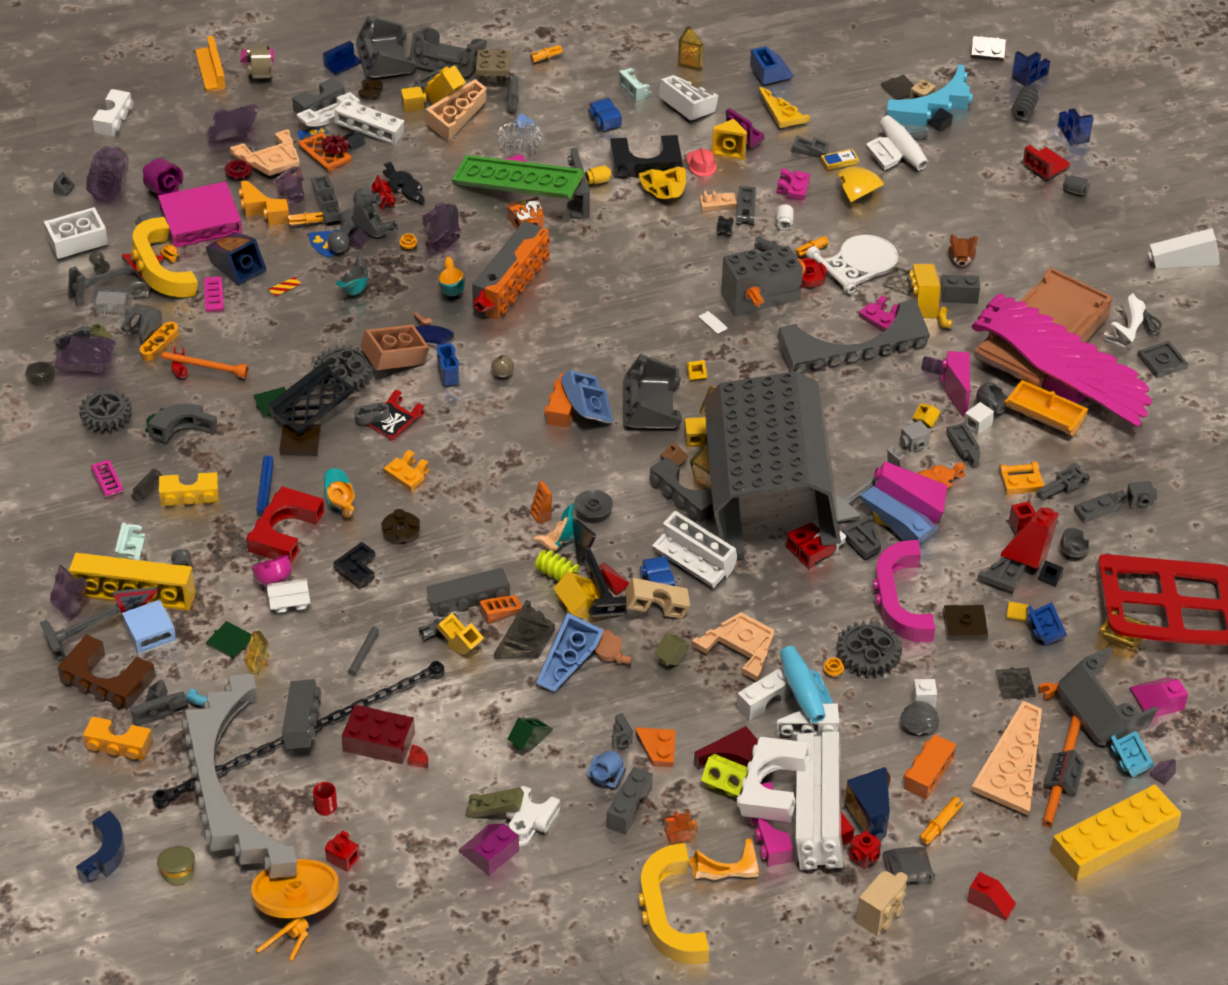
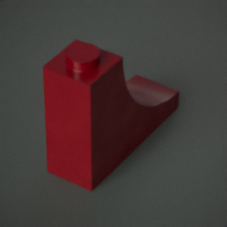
(735, 747)

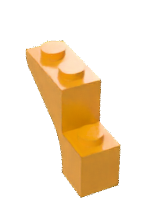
(258, 204)

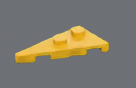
(782, 111)

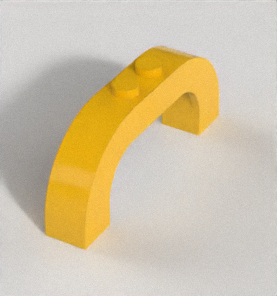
(162, 280)
(673, 944)

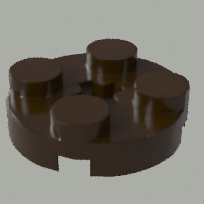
(398, 519)

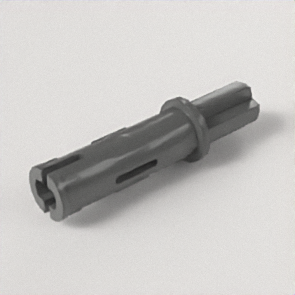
(512, 98)

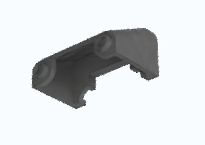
(381, 48)
(433, 55)
(649, 394)

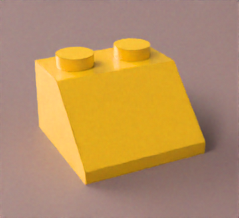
(577, 594)

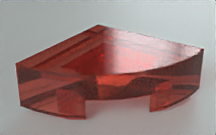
(418, 757)

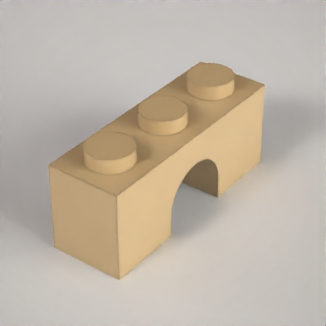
(671, 598)

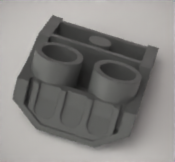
(911, 861)

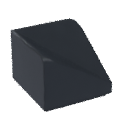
(941, 120)

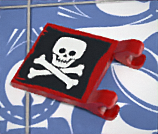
(399, 417)

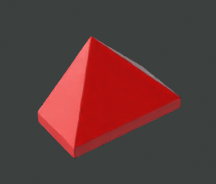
(613, 580)

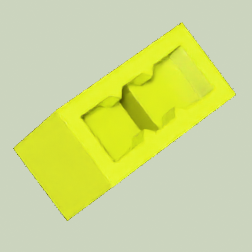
(727, 769)

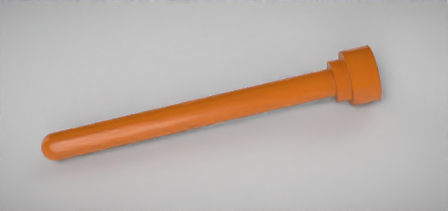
(240, 371)

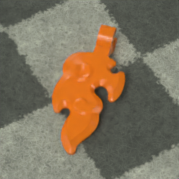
(943, 474)

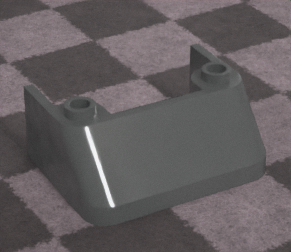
(1094, 705)

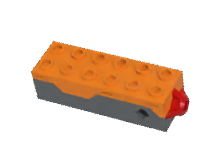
(510, 270)

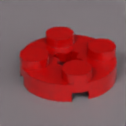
(816, 273)

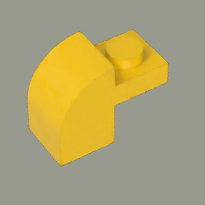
(460, 638)

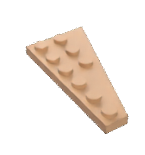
(1011, 766)

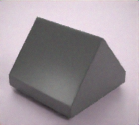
(62, 184)
(156, 691)

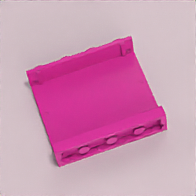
(200, 214)

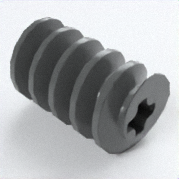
(1025, 103)

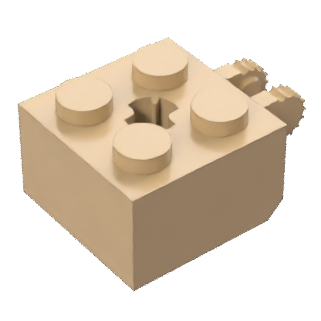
(881, 902)

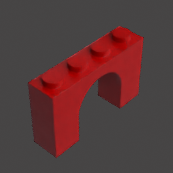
(284, 505)

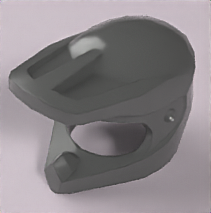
(148, 322)

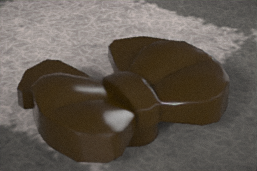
(367, 91)

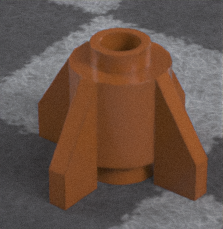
(962, 250)

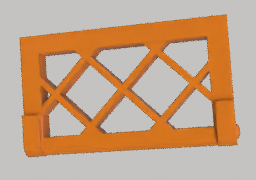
(335, 162)

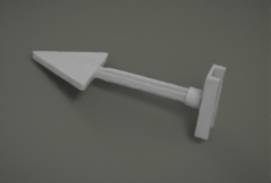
(844, 509)

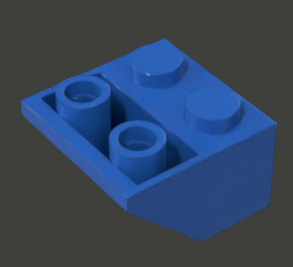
(769, 65)

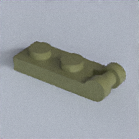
(494, 803)

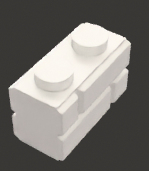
(288, 594)

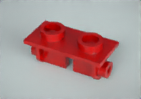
(382, 188)

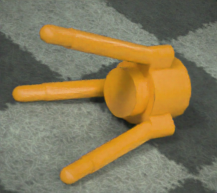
(294, 929)

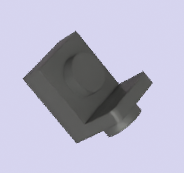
(623, 732)

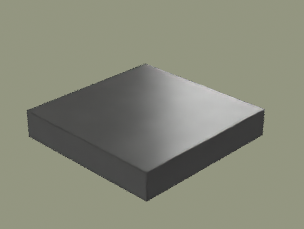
(1162, 359)

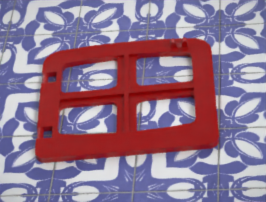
(1168, 599)

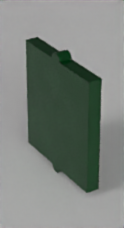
(263, 399)
(229, 640)

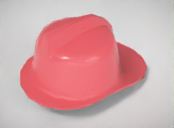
(701, 162)

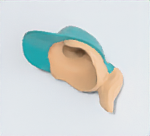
(561, 534)

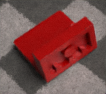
(1044, 162)

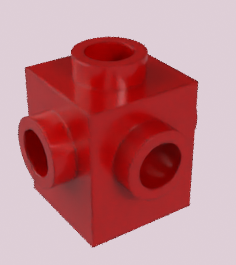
(865, 849)

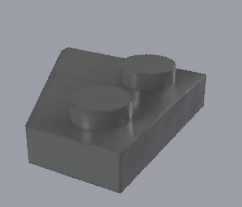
(863, 536)
(1003, 574)

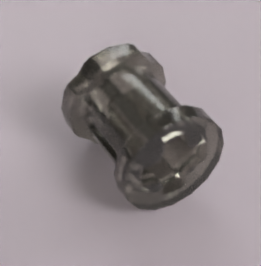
(99, 262)

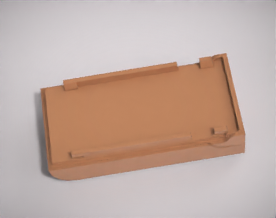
(1058, 296)

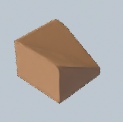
(675, 454)

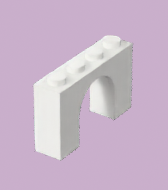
(768, 756)

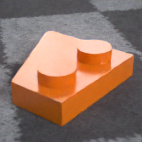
(658, 745)

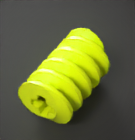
(554, 566)

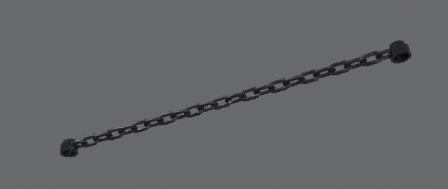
(435, 671)

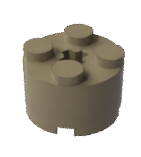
(260, 62)

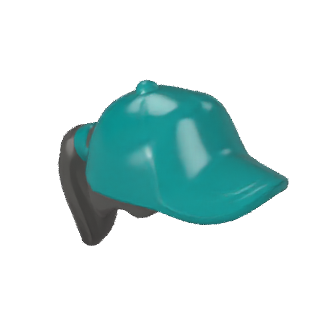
(355, 278)

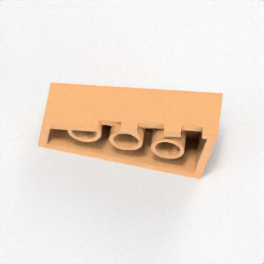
(456, 109)

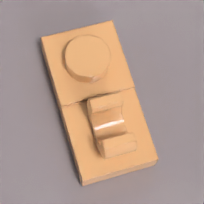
(720, 201)

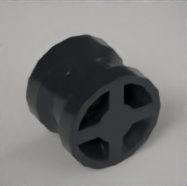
(725, 225)

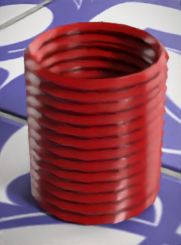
(325, 798)

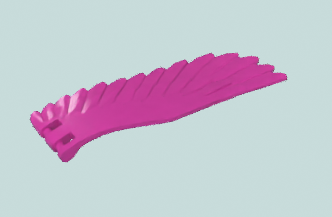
(1066, 357)

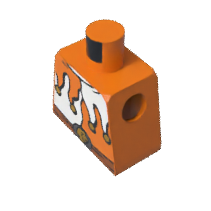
(525, 210)

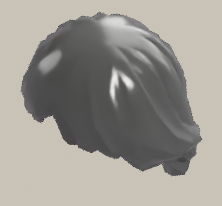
(992, 397)

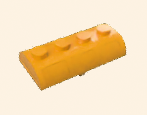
(1046, 407)

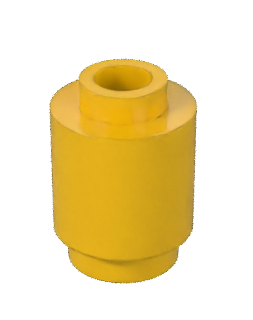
(598, 175)

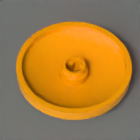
(299, 895)

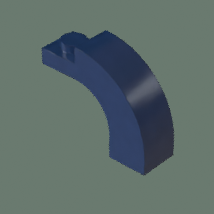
(110, 854)

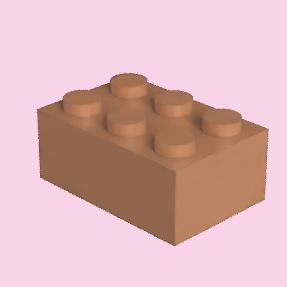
(394, 347)

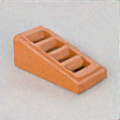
(542, 504)
(490, 610)

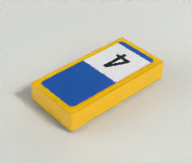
(839, 159)

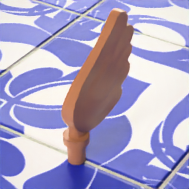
(610, 649)

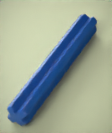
(265, 483)

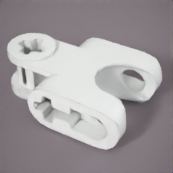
(532, 816)

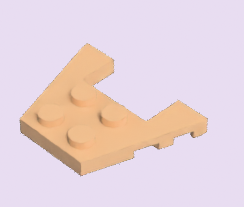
(272, 159)
(744, 636)

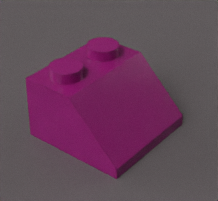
(491, 847)

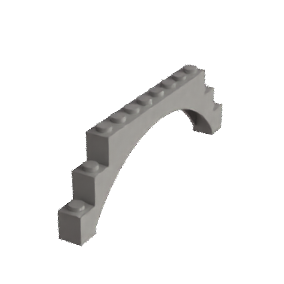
(223, 823)

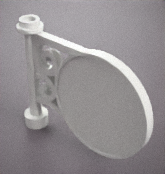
(861, 255)

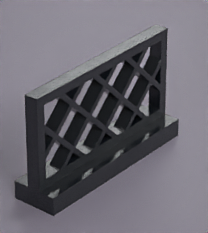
(301, 391)

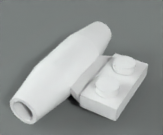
(895, 145)

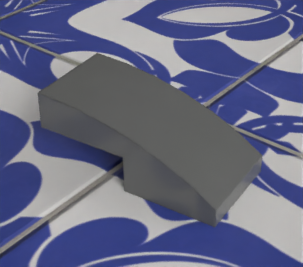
(812, 148)

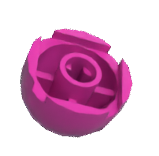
(272, 570)

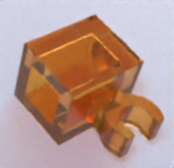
(680, 828)

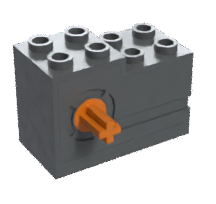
(761, 279)

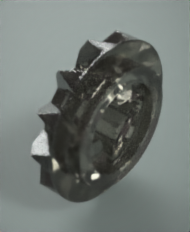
(38, 368)

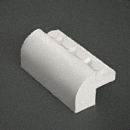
(696, 549)

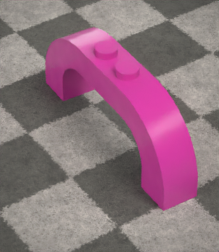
(905, 624)

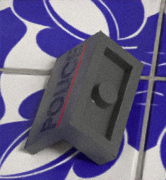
(1065, 770)

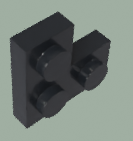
(353, 564)

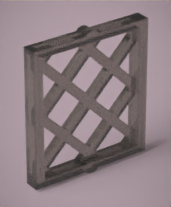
(891, 276)

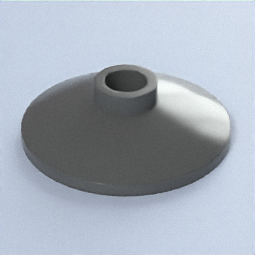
(593, 503)

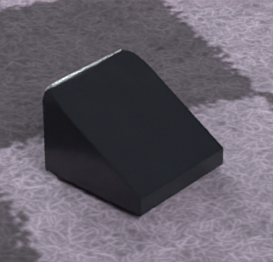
(355, 139)

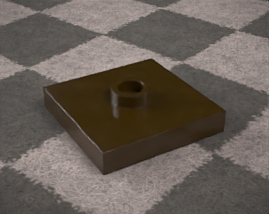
(303, 444)
(965, 622)

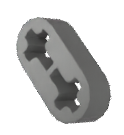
(372, 413)

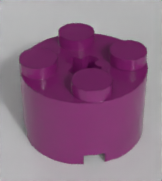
(162, 176)

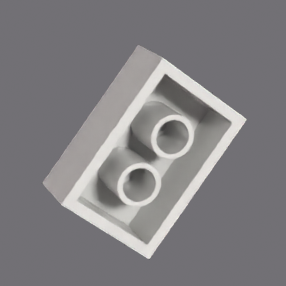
(76, 233)

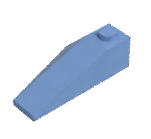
(901, 518)
(570, 647)

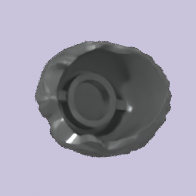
(920, 718)

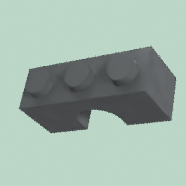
(328, 95)
(623, 808)

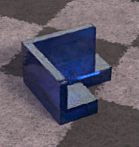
(1029, 69)
(1075, 127)

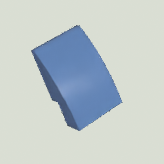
(587, 396)

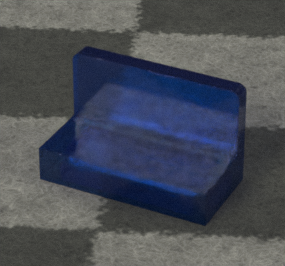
(340, 58)

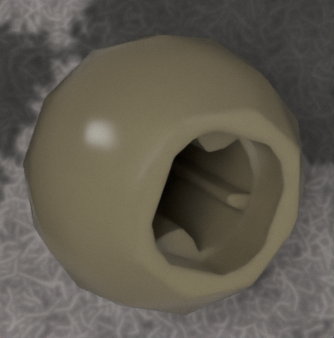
(502, 366)

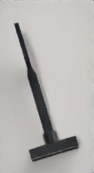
(606, 604)

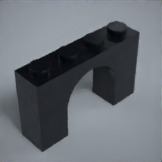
(628, 165)

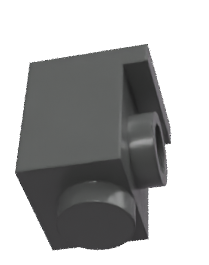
(1140, 494)

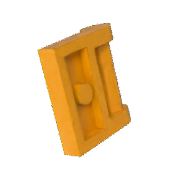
(1022, 482)

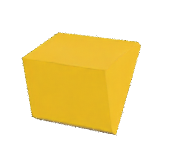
(729, 140)

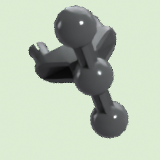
(362, 216)

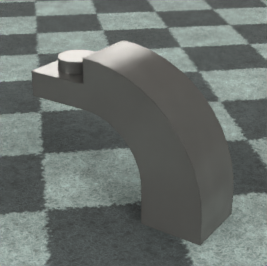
(180, 417)

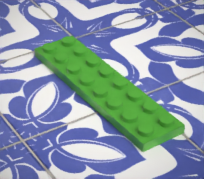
(518, 176)

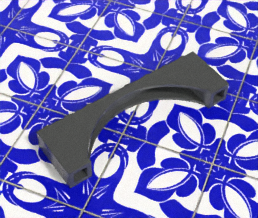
(807, 352)

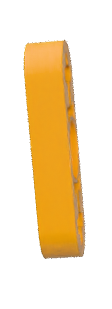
(150, 349)

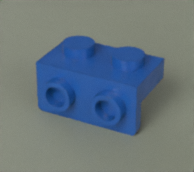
(1047, 623)

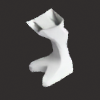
(1125, 336)

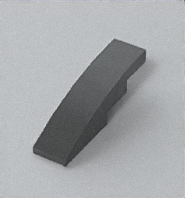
(326, 198)

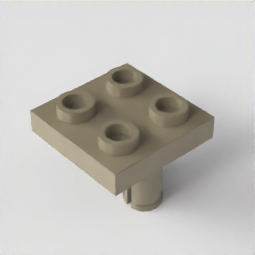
(493, 64)

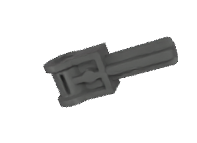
(1067, 479)

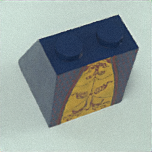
(237, 257)
(869, 802)

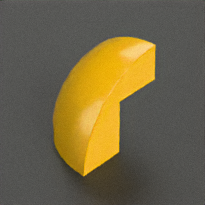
(859, 182)
(666, 183)

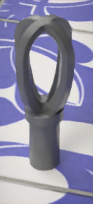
(1147, 319)

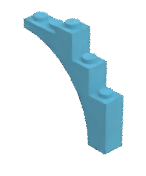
(919, 110)

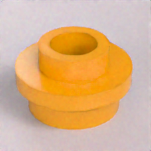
(408, 241)
(833, 667)

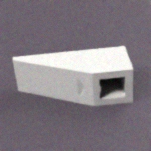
(799, 723)

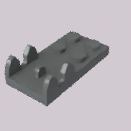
(582, 193)

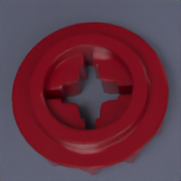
(329, 146)
(232, 168)

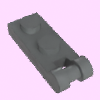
(746, 204)

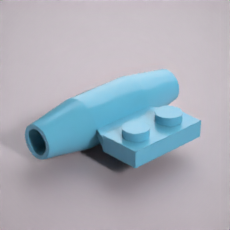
(805, 684)

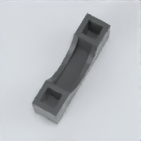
(695, 502)

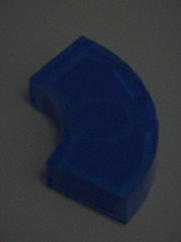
(435, 334)

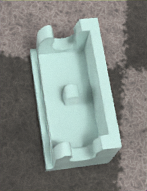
(633, 86)
(129, 542)

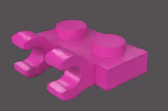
(797, 186)
(877, 316)

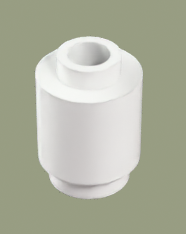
(784, 217)

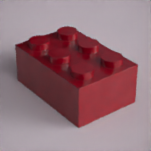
(378, 734)

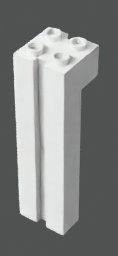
(820, 804)

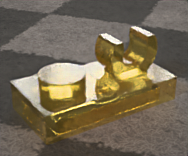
(257, 652)

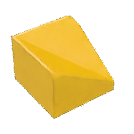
(927, 414)

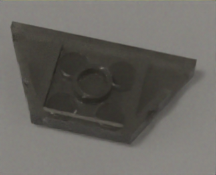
(526, 635)

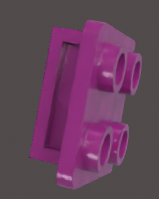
(753, 135)

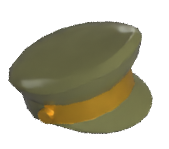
(176, 864)

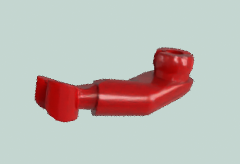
(177, 367)

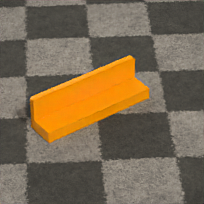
(211, 66)

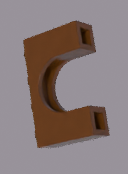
(119, 690)

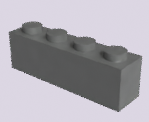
(467, 591)
(301, 714)

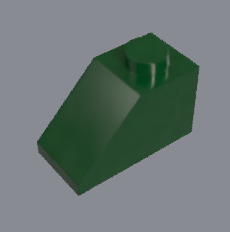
(528, 733)

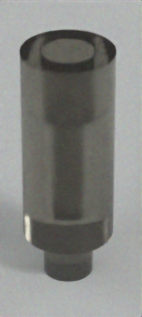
(146, 485)

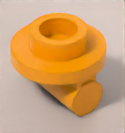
(170, 252)

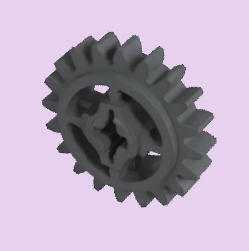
(105, 410)

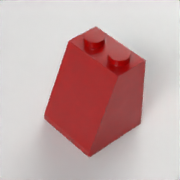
(1033, 539)

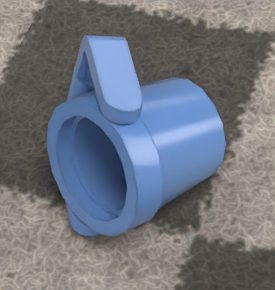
(607, 766)

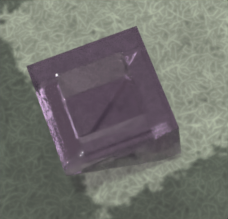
(932, 365)

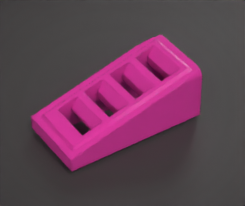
(213, 293)
(105, 466)

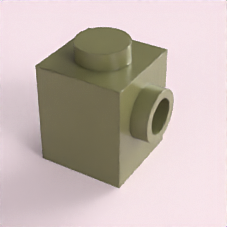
(671, 649)

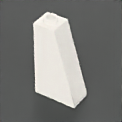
(1186, 251)

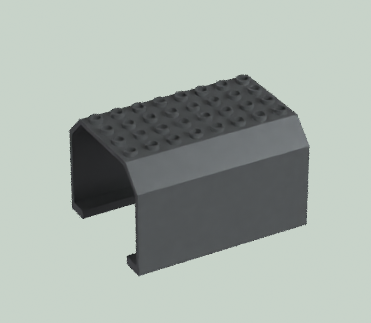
(764, 440)

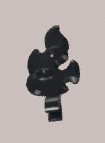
(404, 178)

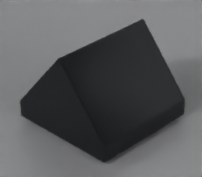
(1051, 573)

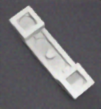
(325, 115)

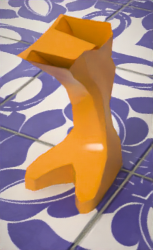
(707, 868)

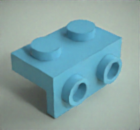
(1133, 754)

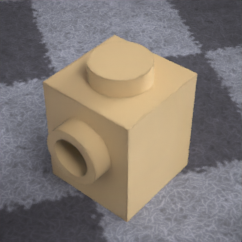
(922, 89)

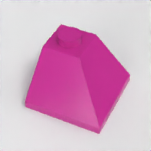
(1164, 693)

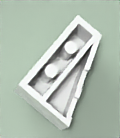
(687, 99)

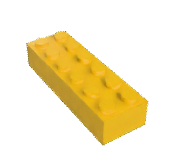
(112, 574)
(1115, 832)

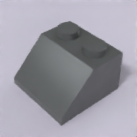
(960, 289)

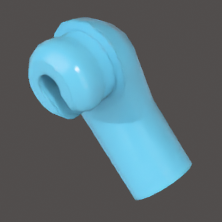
(194, 698)

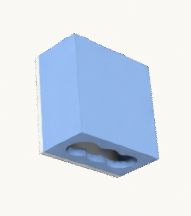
(149, 627)

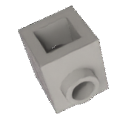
(915, 436)

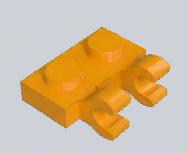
(403, 472)

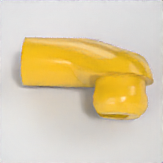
(944, 322)

